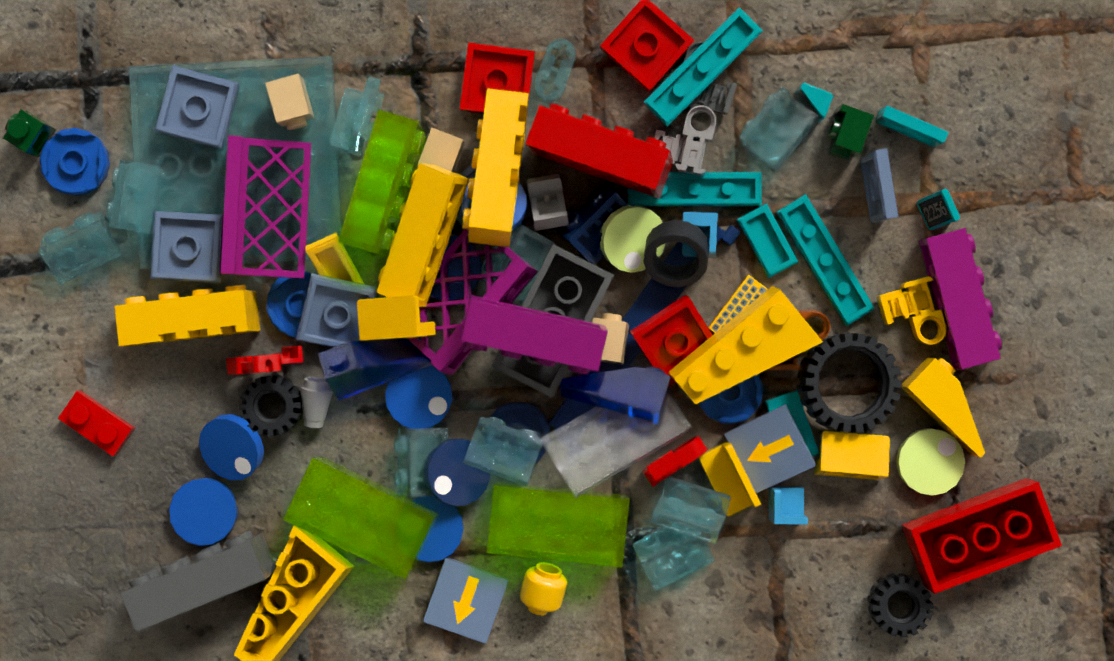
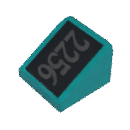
(815, 99)
(938, 209)

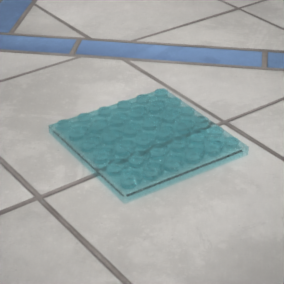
(197, 172)

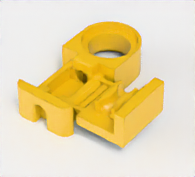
(912, 303)

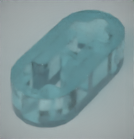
(547, 67)

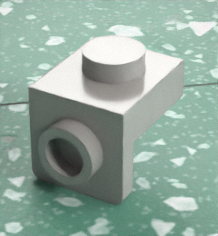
(547, 202)

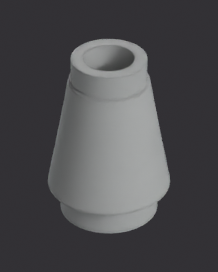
(315, 401)

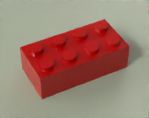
(599, 150)
(981, 535)

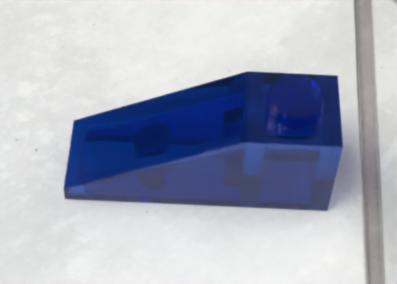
(369, 363)
(626, 391)

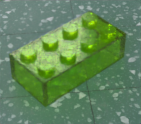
(382, 183)
(361, 516)
(557, 525)

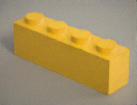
(422, 233)

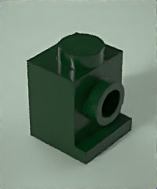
(25, 129)
(849, 131)

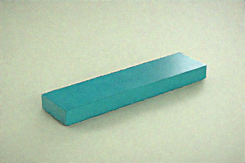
(702, 67)
(707, 190)
(825, 260)

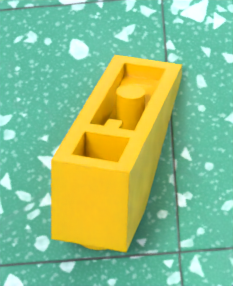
(943, 399)

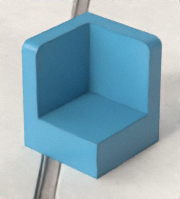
(708, 224)
(787, 505)

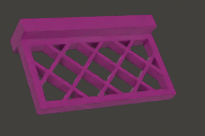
(235, 206)
(504, 289)

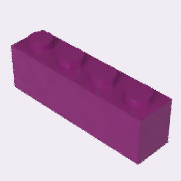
(960, 297)
(534, 334)

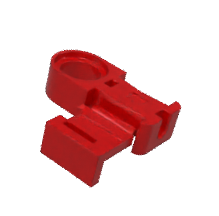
(264, 363)
(674, 460)

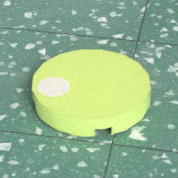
(626, 235)
(930, 461)

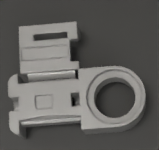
(690, 150)

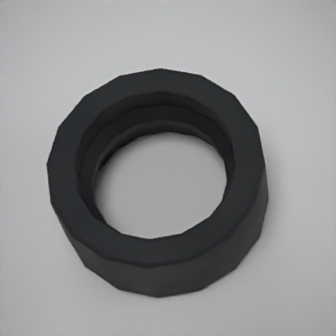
(679, 232)

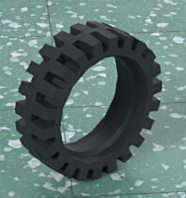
(887, 387)

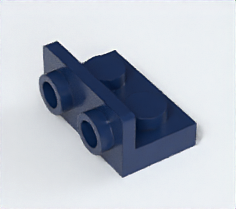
(586, 223)

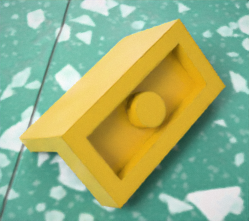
(391, 318)
(853, 455)
(729, 477)

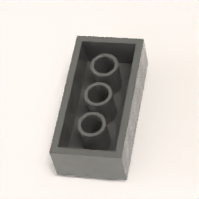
(564, 288)
(197, 582)

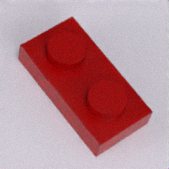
(96, 423)

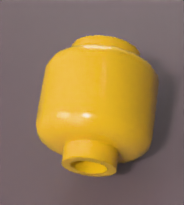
(543, 588)

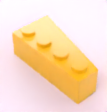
(497, 168)
(187, 317)
(748, 344)
(298, 589)

